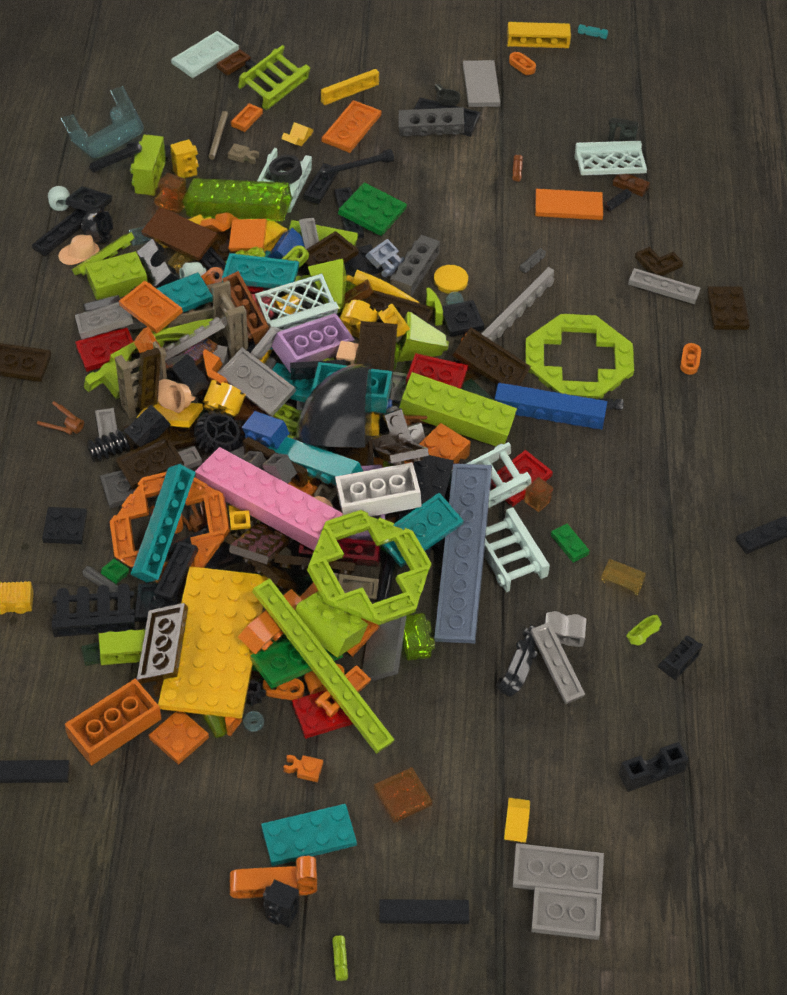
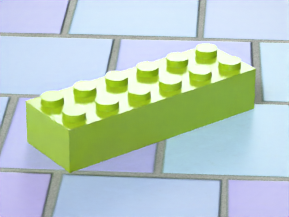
(458, 410)

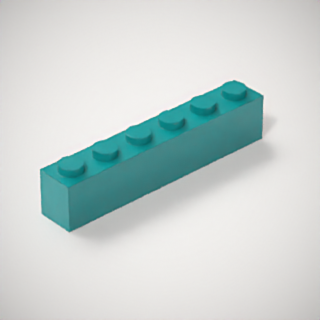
(317, 461)
(163, 523)

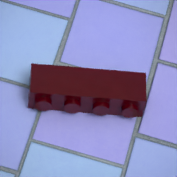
(355, 551)

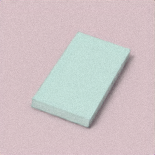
(205, 54)

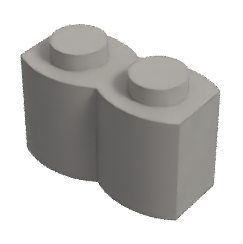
(568, 629)

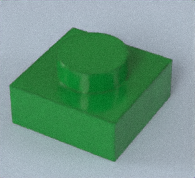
(115, 571)

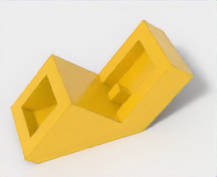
(298, 134)
(238, 518)
(517, 820)

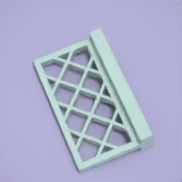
(614, 151)
(304, 315)

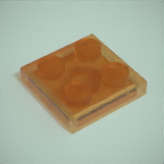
(403, 794)

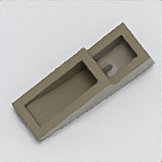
(352, 582)

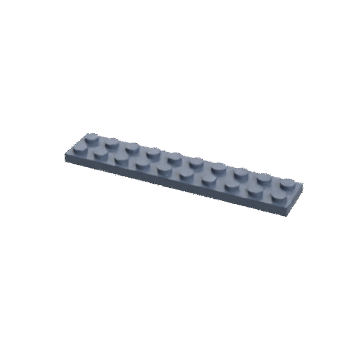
(464, 555)

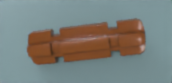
(517, 168)

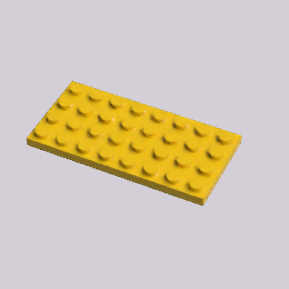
(213, 659)

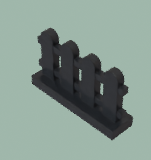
(89, 622)

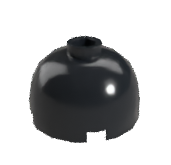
(98, 225)

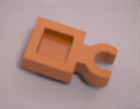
(306, 768)

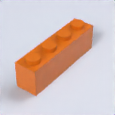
(264, 629)

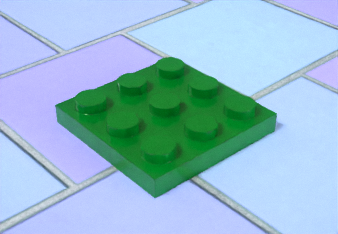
(372, 209)

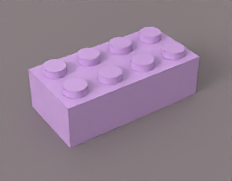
(311, 340)

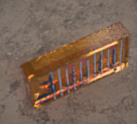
(197, 349)

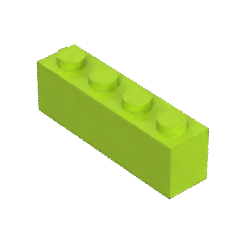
(121, 646)

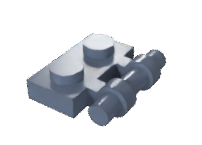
(382, 254)

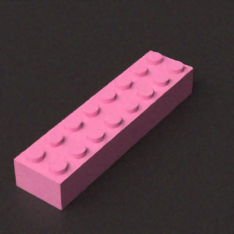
(266, 497)

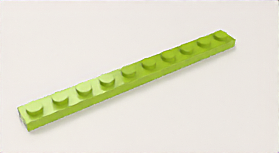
(323, 666)

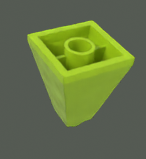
(335, 278)
(421, 339)

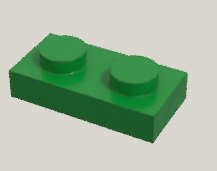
(570, 543)

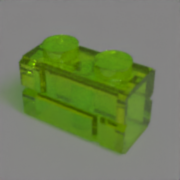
(416, 637)

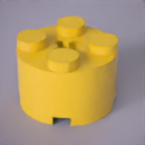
(355, 313)
(223, 398)

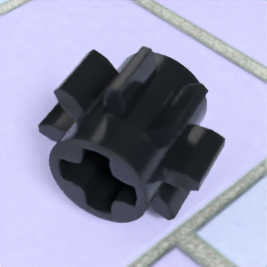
(255, 692)

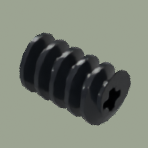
(107, 445)

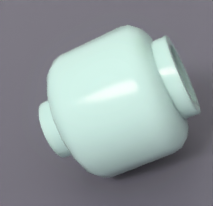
(57, 198)
(191, 268)

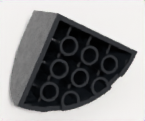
(338, 410)

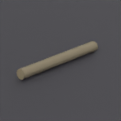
(218, 134)

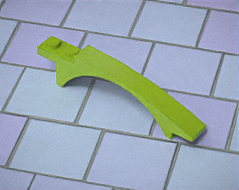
(108, 372)

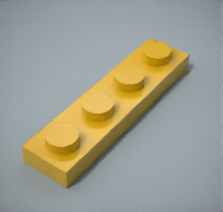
(349, 87)

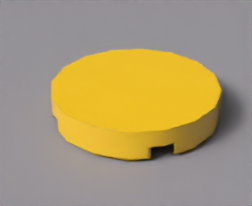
(450, 278)

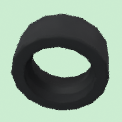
(284, 162)

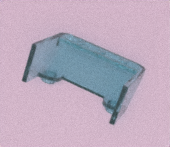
(124, 128)

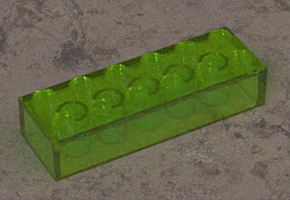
(238, 198)

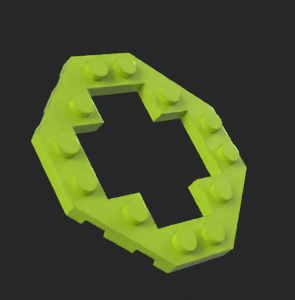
(605, 337)
(357, 601)

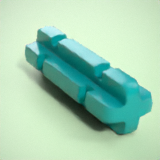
(593, 31)

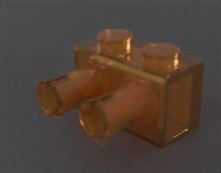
(171, 193)

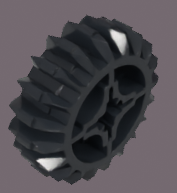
(212, 424)

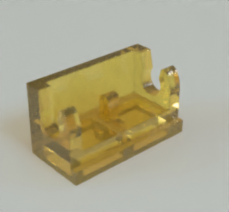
(624, 576)

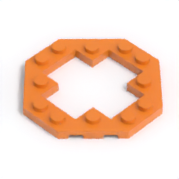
(137, 506)

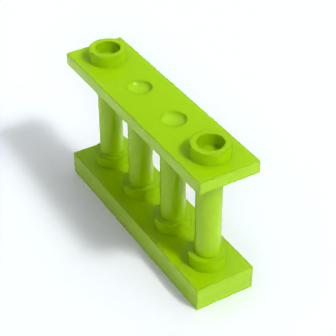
(279, 90)

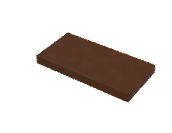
(179, 234)

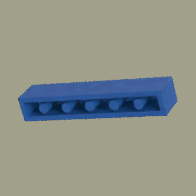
(553, 405)

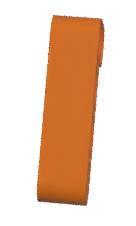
(253, 882)

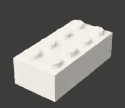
(379, 490)

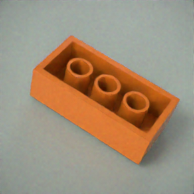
(446, 444)
(113, 721)

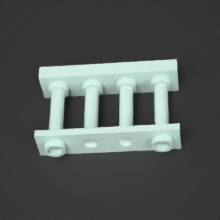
(295, 187)
(502, 490)
(529, 550)

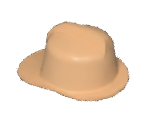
(79, 250)
(174, 395)

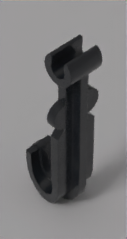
(519, 664)

